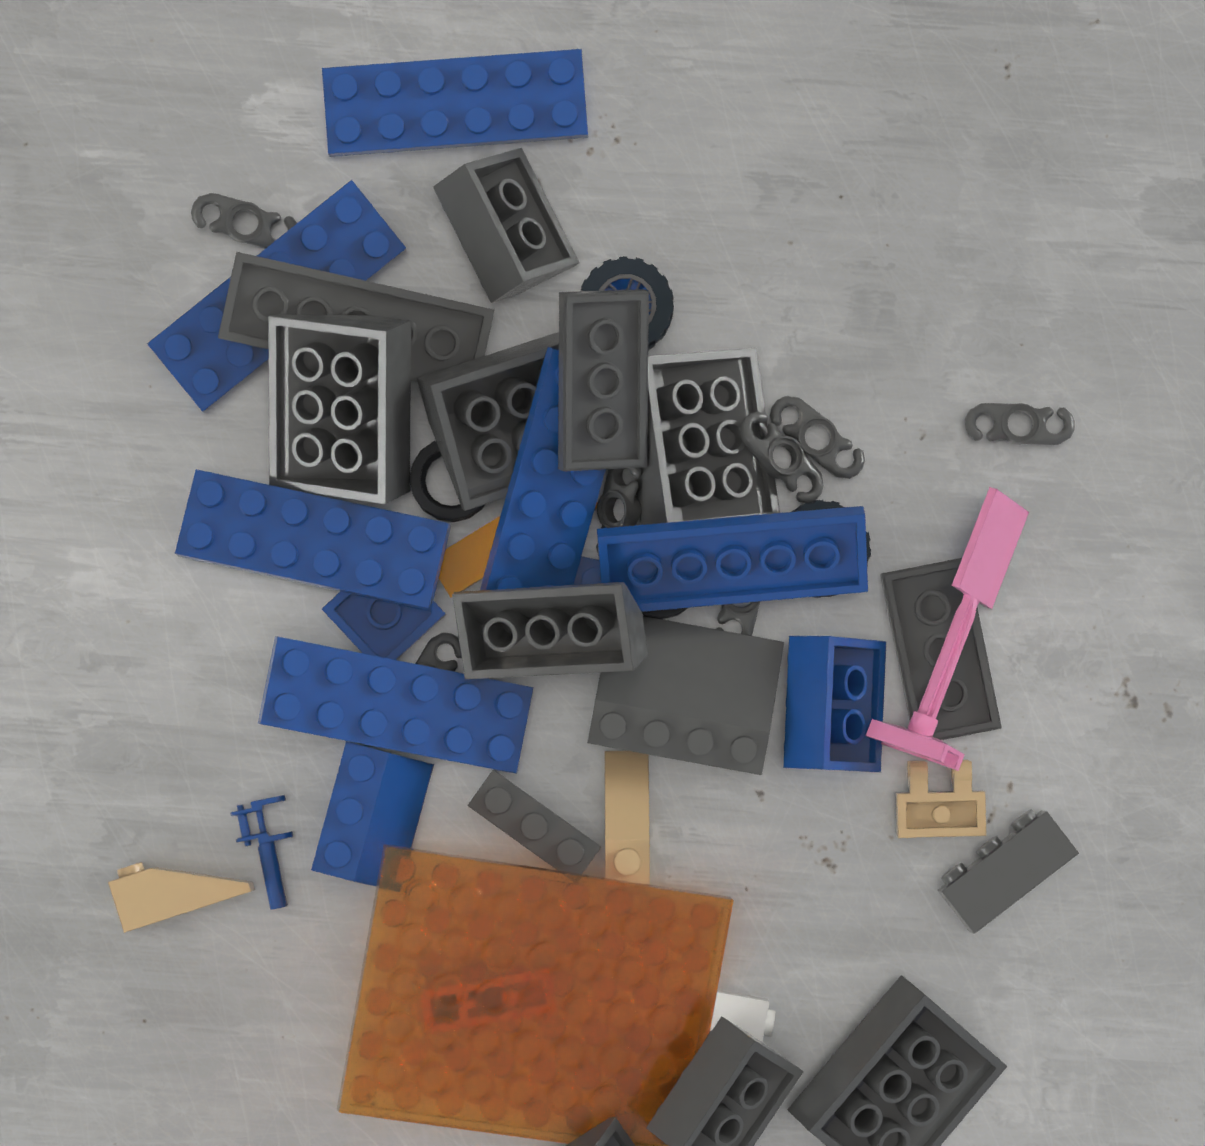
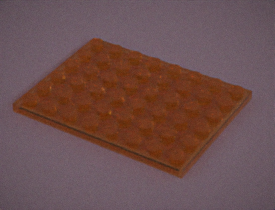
(528, 997)

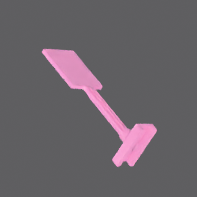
(980, 581)

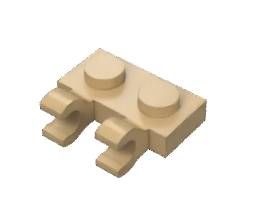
(940, 813)

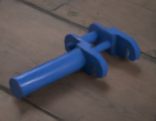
(266, 849)

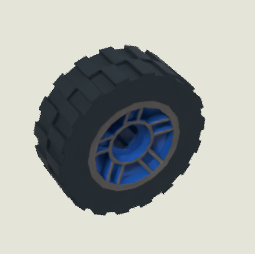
(634, 275)

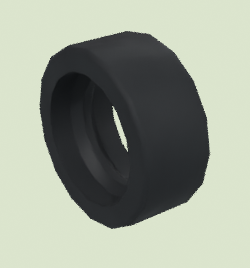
(422, 496)

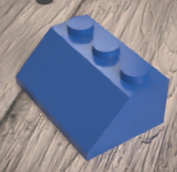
(830, 702)
(371, 805)

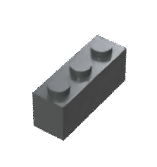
(533, 825)
(1006, 869)

